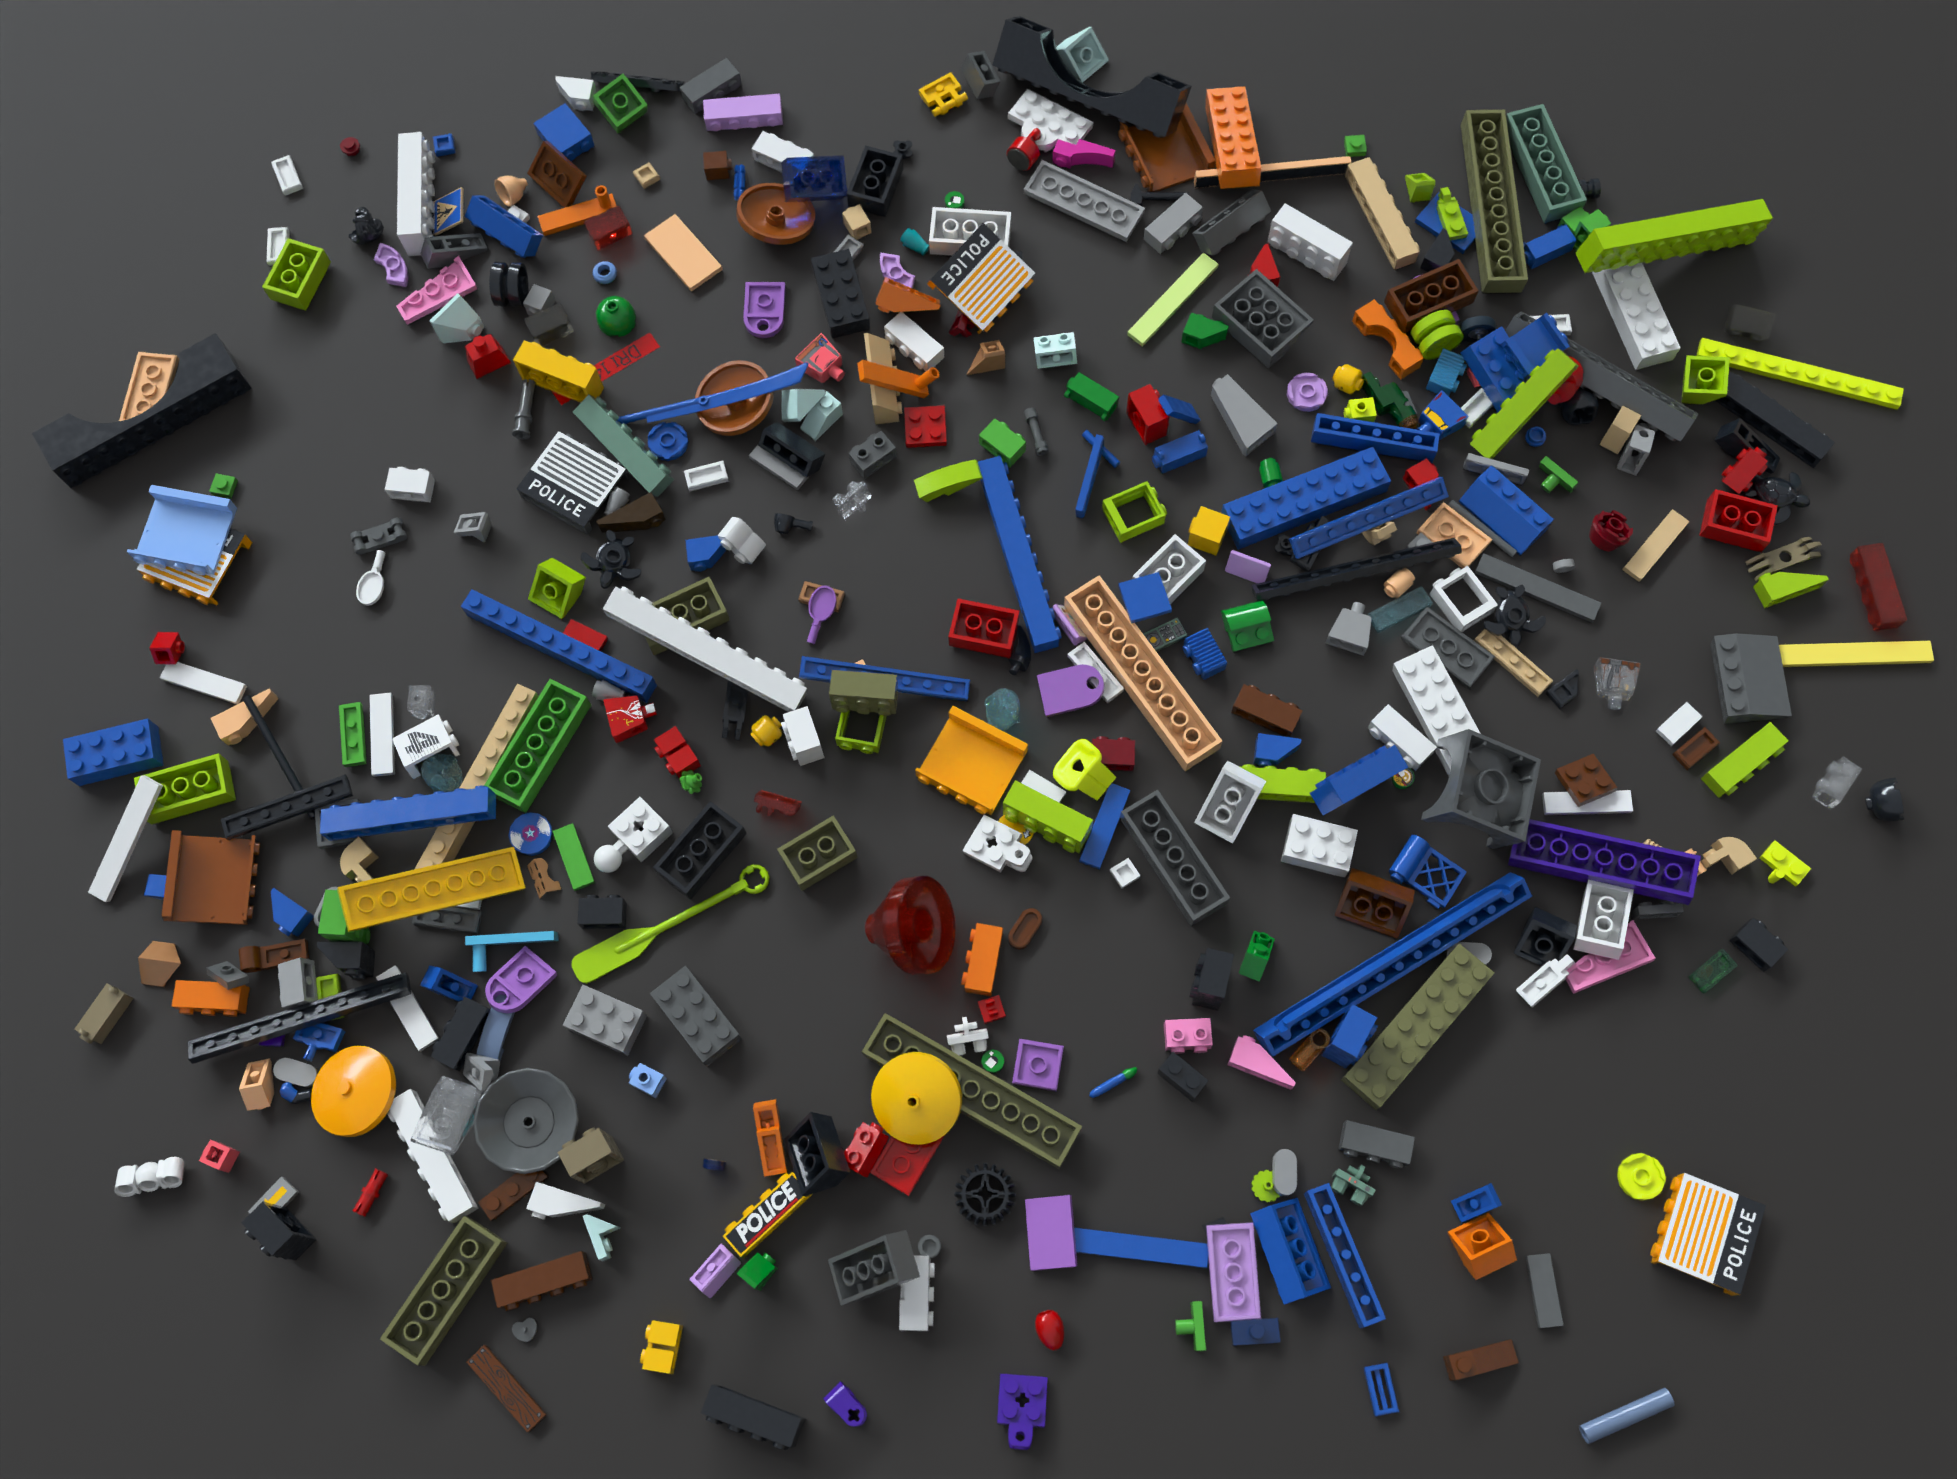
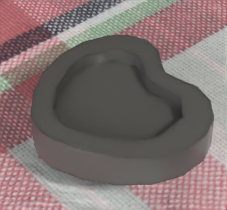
(525, 1330)

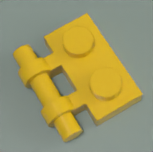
(941, 89)

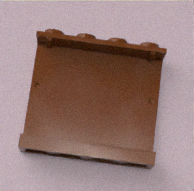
(1168, 159)
(210, 879)

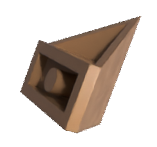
(989, 358)
(158, 963)

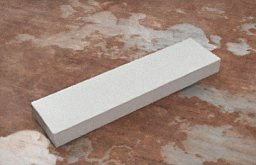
(204, 682)
(381, 735)
(1562, 804)
(412, 1016)

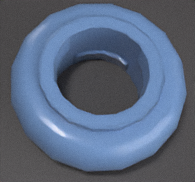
(605, 265)

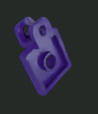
(1021, 1419)

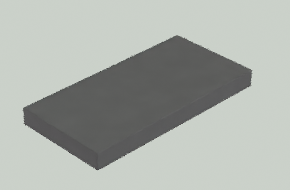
(1459, 653)

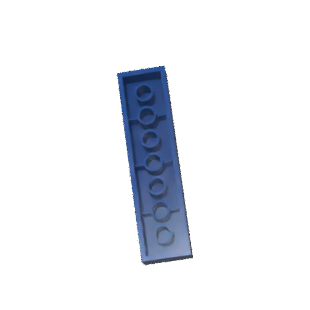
(1306, 497)

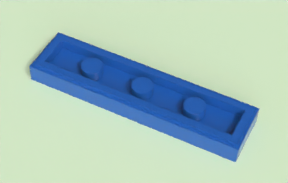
(1089, 477)
(1104, 826)

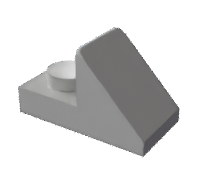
(474, 524)
(481, 1070)

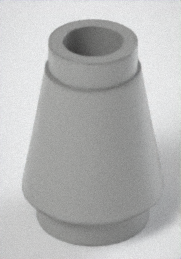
(617, 499)
(605, 690)

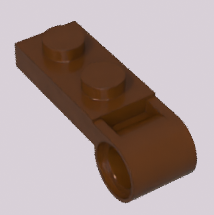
(268, 957)

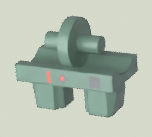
(1343, 1179)

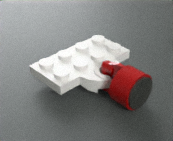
(1042, 126)

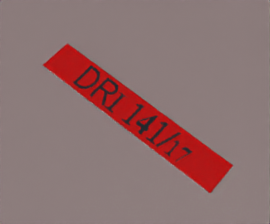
(621, 360)

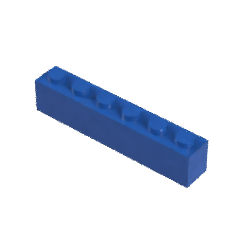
(1384, 438)
(1344, 1256)

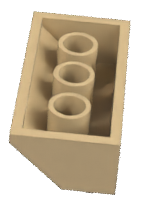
(884, 400)

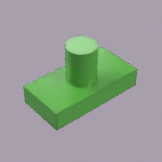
(1556, 476)
(1193, 1326)

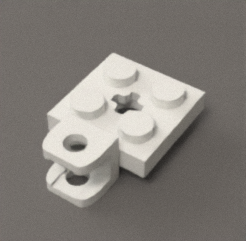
(1007, 850)

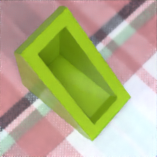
(1419, 186)

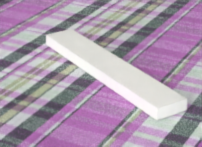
(125, 838)

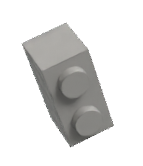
(297, 982)

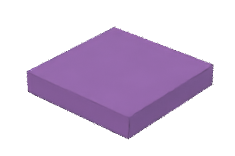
(1037, 1065)

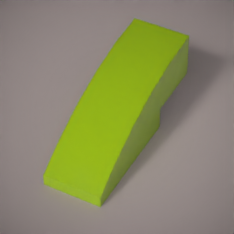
(948, 480)

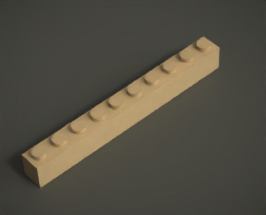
(449, 838)

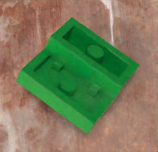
(1248, 625)

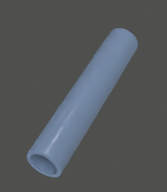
(1626, 1415)

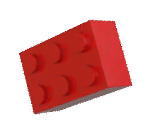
(1738, 520)
(983, 628)

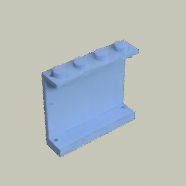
(185, 531)

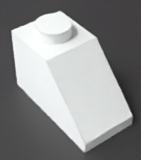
(577, 92)

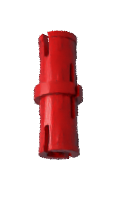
(370, 1192)

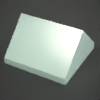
(799, 402)

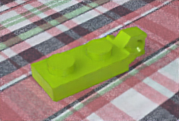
(1451, 215)

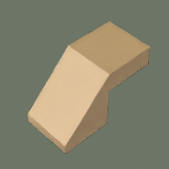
(1620, 430)

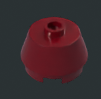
(1610, 530)

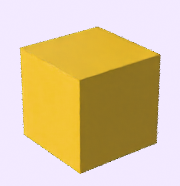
(1208, 530)

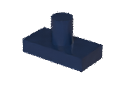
(1255, 1331)

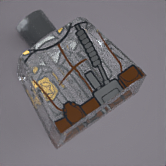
(1615, 680)

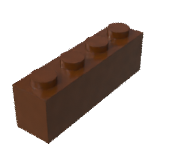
(541, 1280)

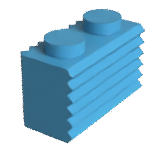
(1446, 372)

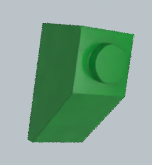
(758, 1270)

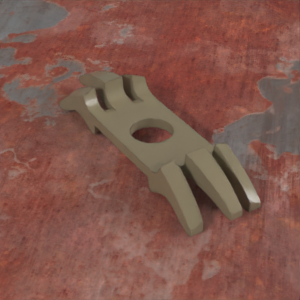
(1773, 561)

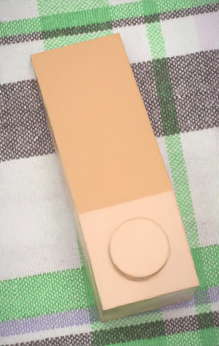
(238, 722)

